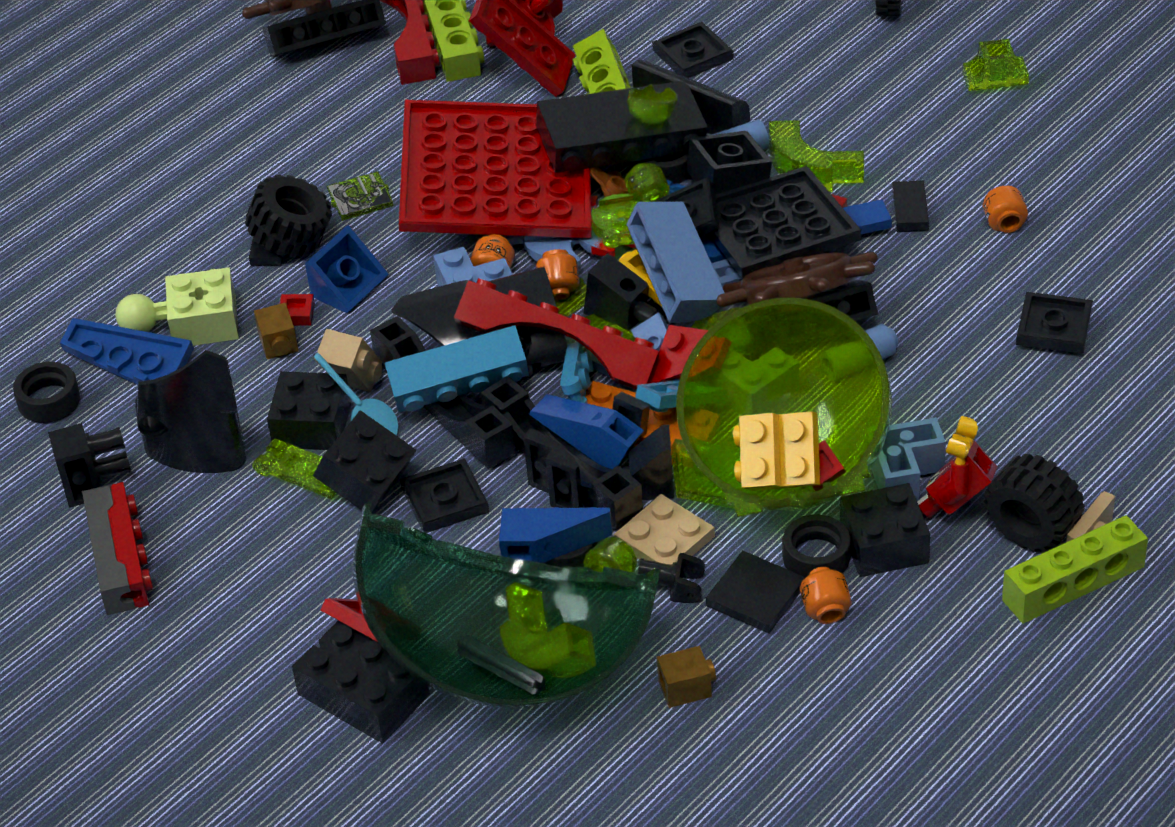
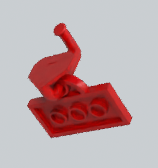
(527, 36)

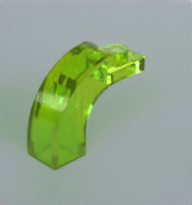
(790, 152)
(558, 653)

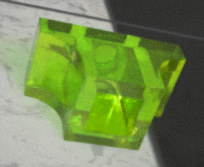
(995, 67)

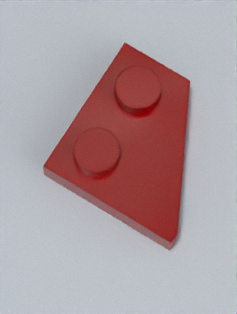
(674, 352)

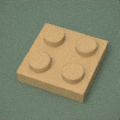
(665, 531)

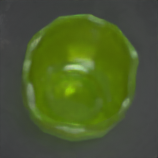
(651, 105)

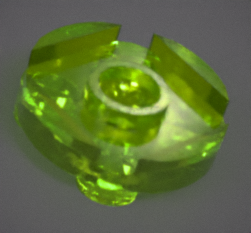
(606, 222)

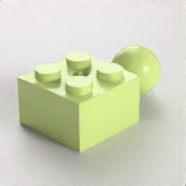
(196, 307)

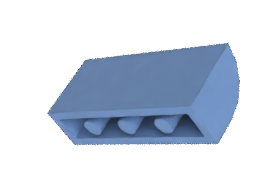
(675, 260)

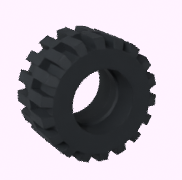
(288, 216)
(1034, 502)

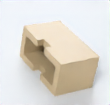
(351, 357)

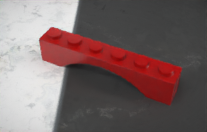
(415, 47)
(492, 310)

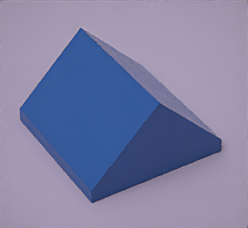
(343, 271)

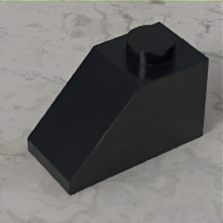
(652, 464)

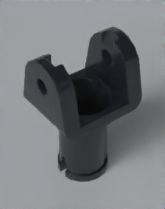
(672, 576)

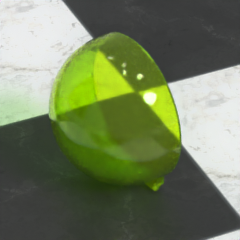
(785, 361)

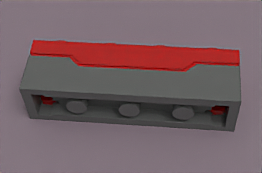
(116, 548)

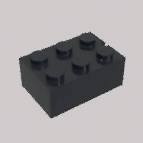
(358, 682)

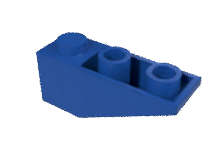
(592, 429)
(551, 532)

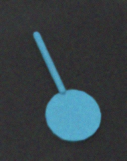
(372, 407)

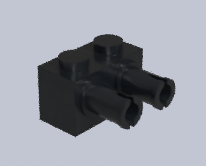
(77, 462)

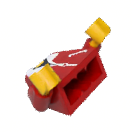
(962, 476)

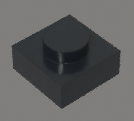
(633, 409)

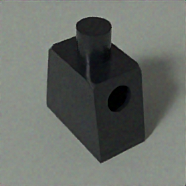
(617, 294)

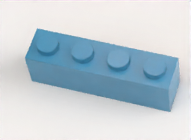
(456, 369)

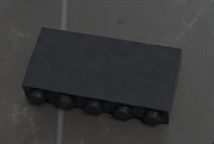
(603, 132)

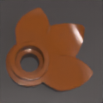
(610, 182)

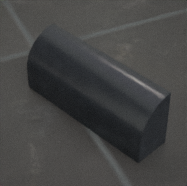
(717, 108)

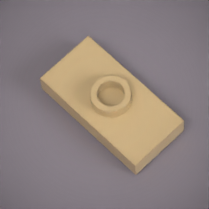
(1096, 516)

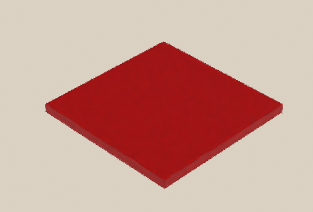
(486, 174)

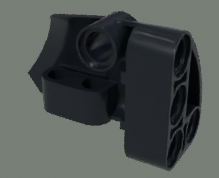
(436, 307)
(192, 417)

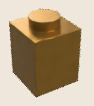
(276, 331)
(685, 676)

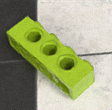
(454, 38)
(599, 64)
(1074, 569)

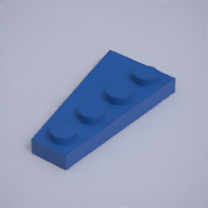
(126, 351)

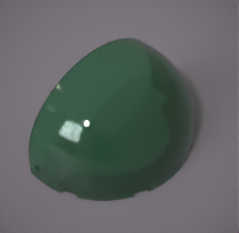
(432, 592)

